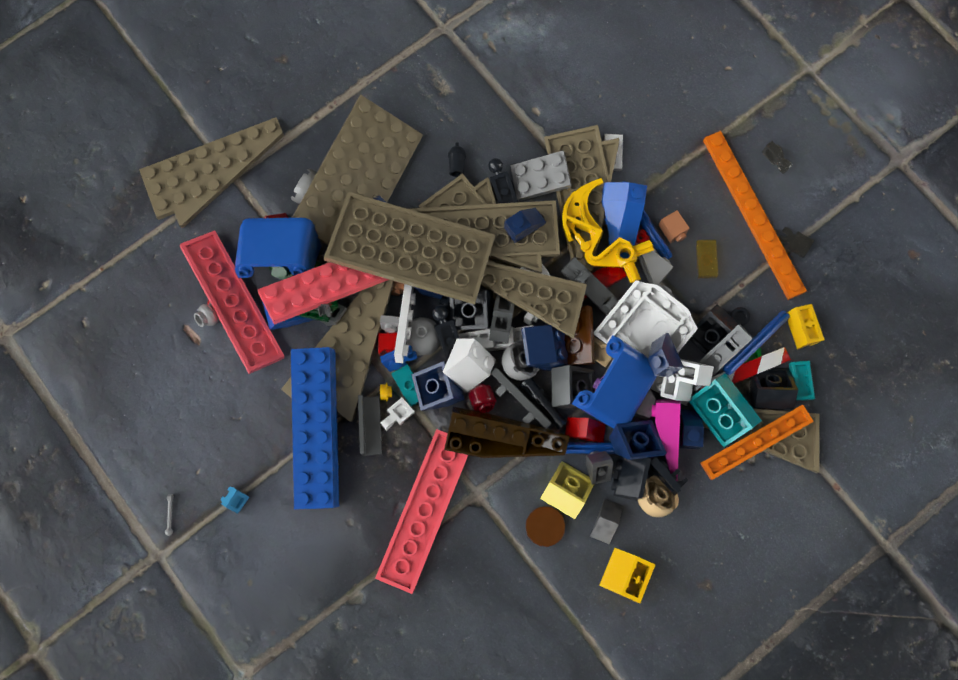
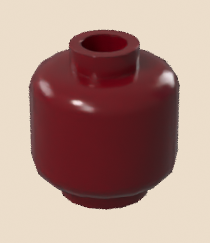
(482, 398)

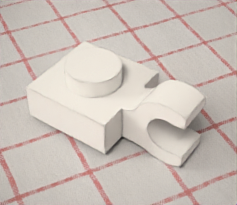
(399, 412)

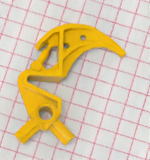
(611, 255)

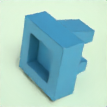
(234, 500)

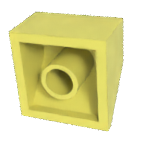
(568, 490)

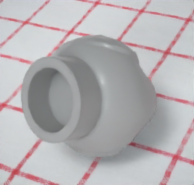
(206, 315)

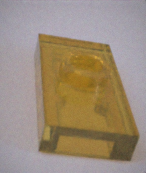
(707, 258)

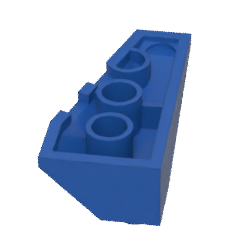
(623, 210)

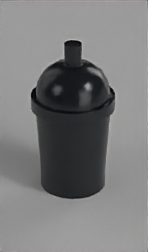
(456, 160)

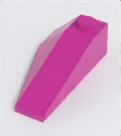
(668, 426)

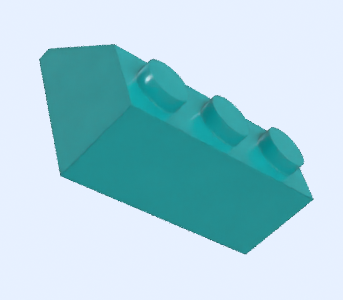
(724, 410)

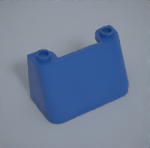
(276, 244)
(621, 387)

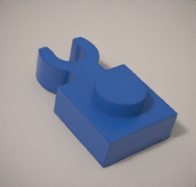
(388, 359)

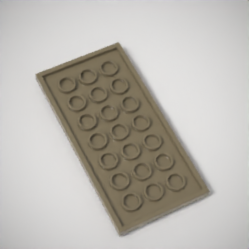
(362, 160)
(410, 247)

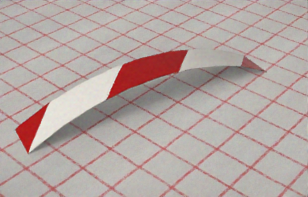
(757, 366)

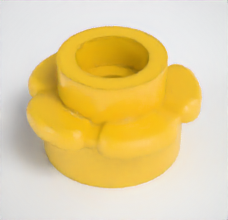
(385, 391)

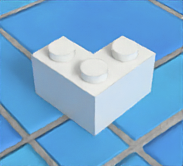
(680, 384)

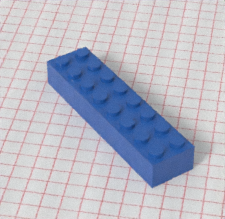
(314, 428)

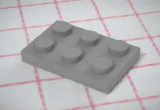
(541, 176)

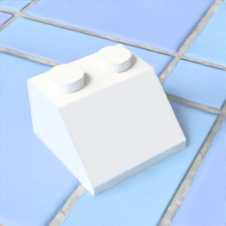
(468, 364)

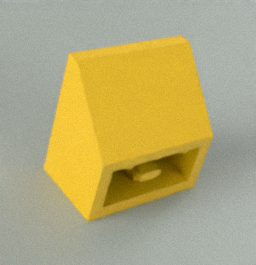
(627, 575)

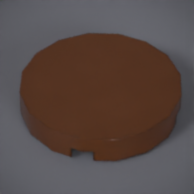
(545, 526)

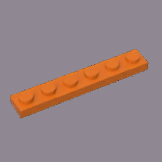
(756, 442)

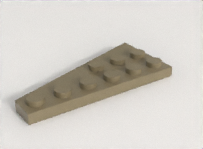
(544, 296)
(798, 448)

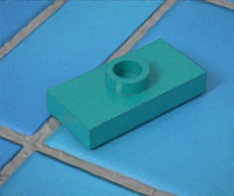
(803, 379)
(405, 383)

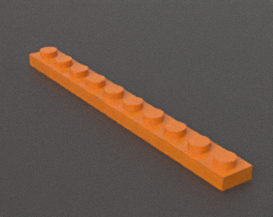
(754, 215)

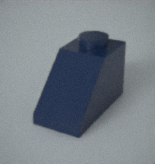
(523, 223)
(664, 357)
(691, 430)

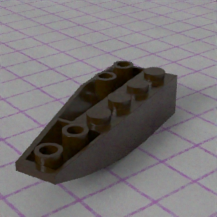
(499, 437)

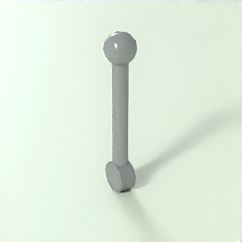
(169, 531)

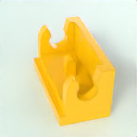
(804, 326)

